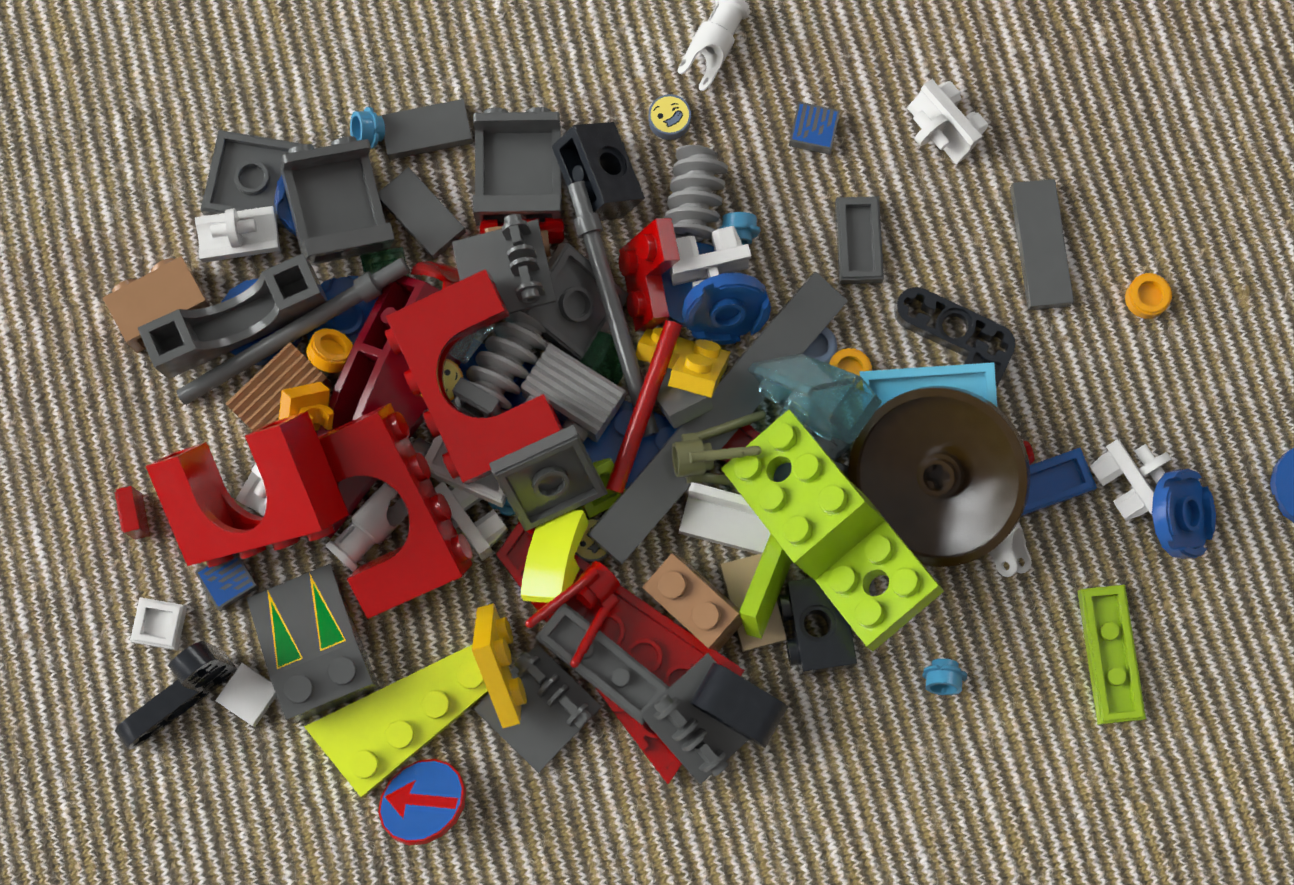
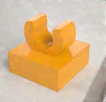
(309, 398)

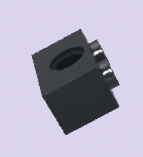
(600, 160)
(813, 653)

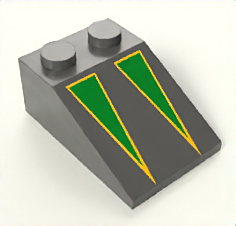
(311, 644)

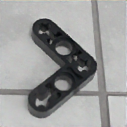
(974, 354)
(199, 672)

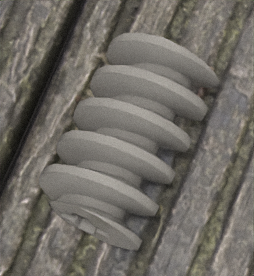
(692, 191)
(506, 356)

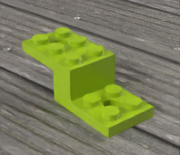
(832, 531)

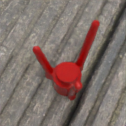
(591, 588)

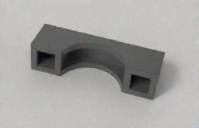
(200, 335)

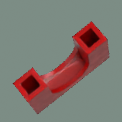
(426, 336)
(297, 486)
(433, 551)

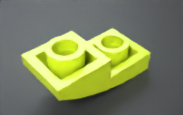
(550, 558)

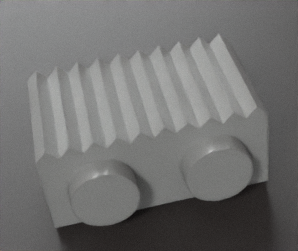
(575, 392)

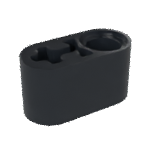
(739, 704)

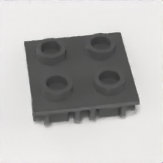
(514, 260)
(553, 710)
(689, 733)

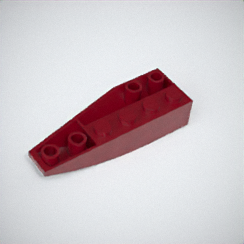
(376, 377)

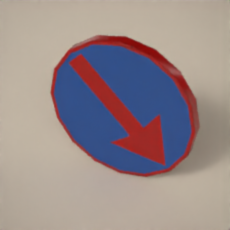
(422, 802)

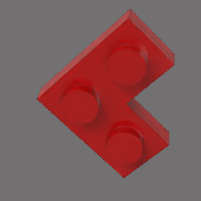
(642, 264)

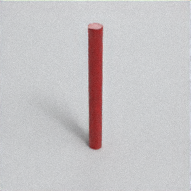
(644, 407)

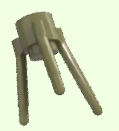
(694, 457)

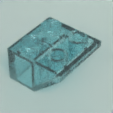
(818, 394)

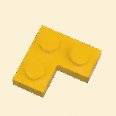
(694, 364)
(493, 658)

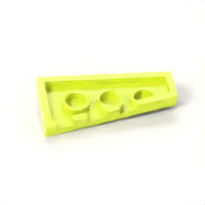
(394, 723)

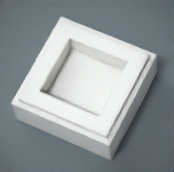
(158, 624)
(247, 695)

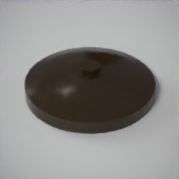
(943, 472)

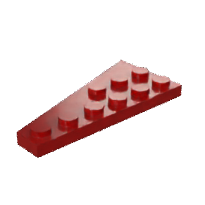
(641, 632)

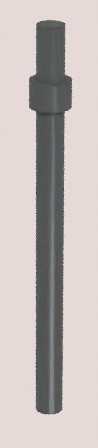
(589, 228)
(365, 288)

